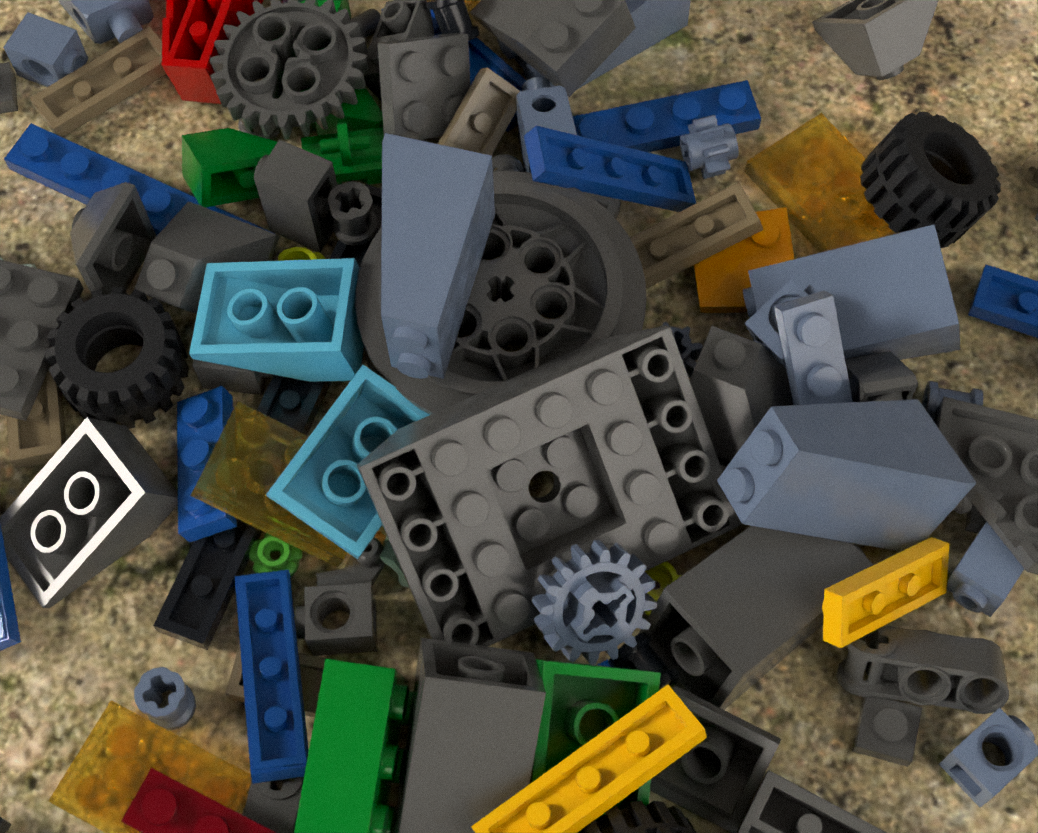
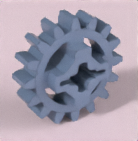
(594, 602)

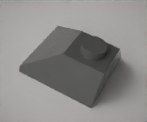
(877, 34)
(111, 238)
(192, 239)
(736, 388)

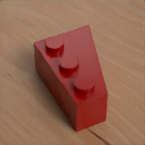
(190, 39)

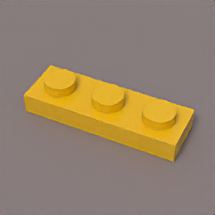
(885, 592)

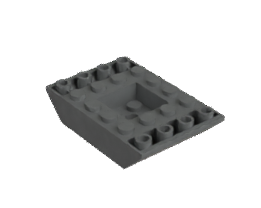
(625, 467)

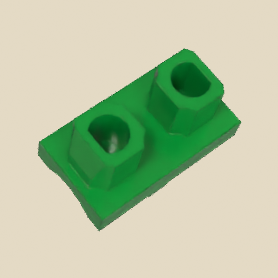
(353, 153)

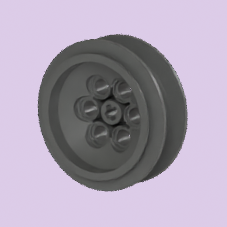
(590, 282)

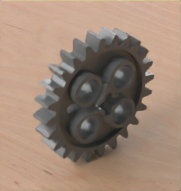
(301, 31)

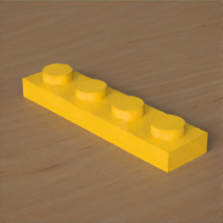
(601, 770)

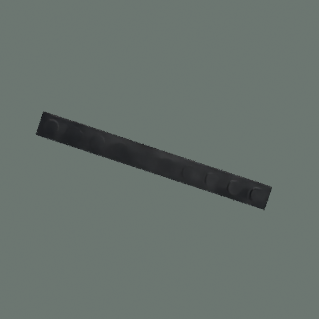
(209, 569)

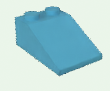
(281, 318)
(323, 477)

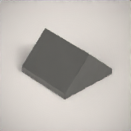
(721, 771)

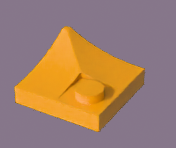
(726, 274)

